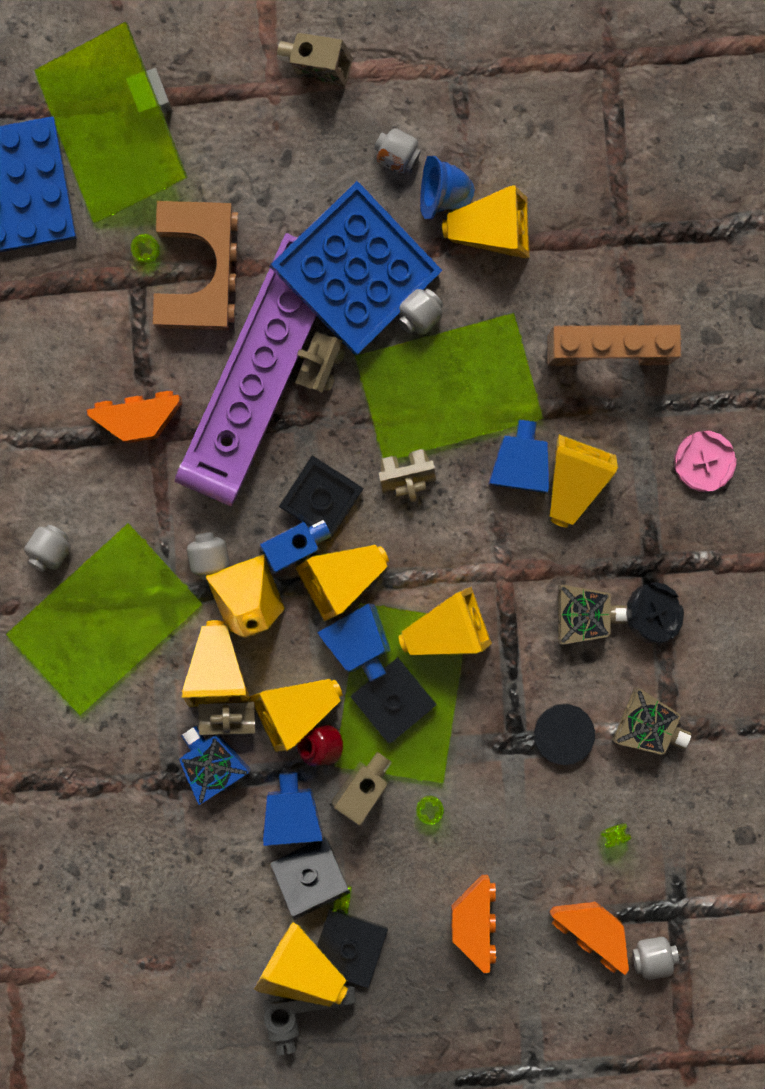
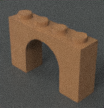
(215, 226)
(642, 342)

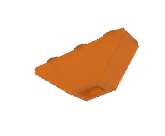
(137, 418)
(473, 923)
(595, 931)

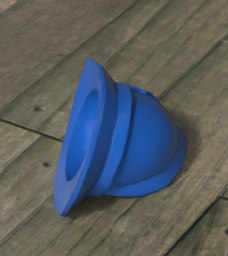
(443, 187)

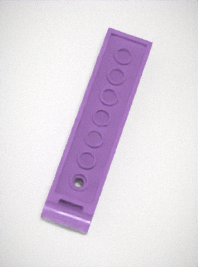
(248, 390)

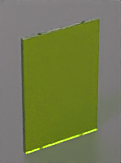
(110, 123)
(449, 387)
(104, 619)
(423, 747)

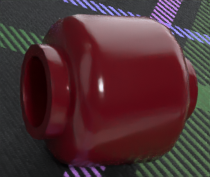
(321, 746)

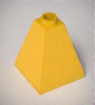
(492, 223)
(578, 478)
(341, 577)
(246, 596)
(448, 629)
(214, 669)
(295, 710)
(301, 972)

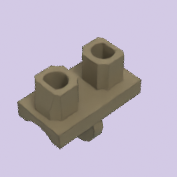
(318, 362)
(408, 478)
(226, 718)

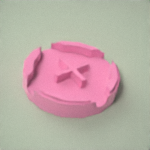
(705, 461)

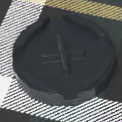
(654, 613)
(564, 734)

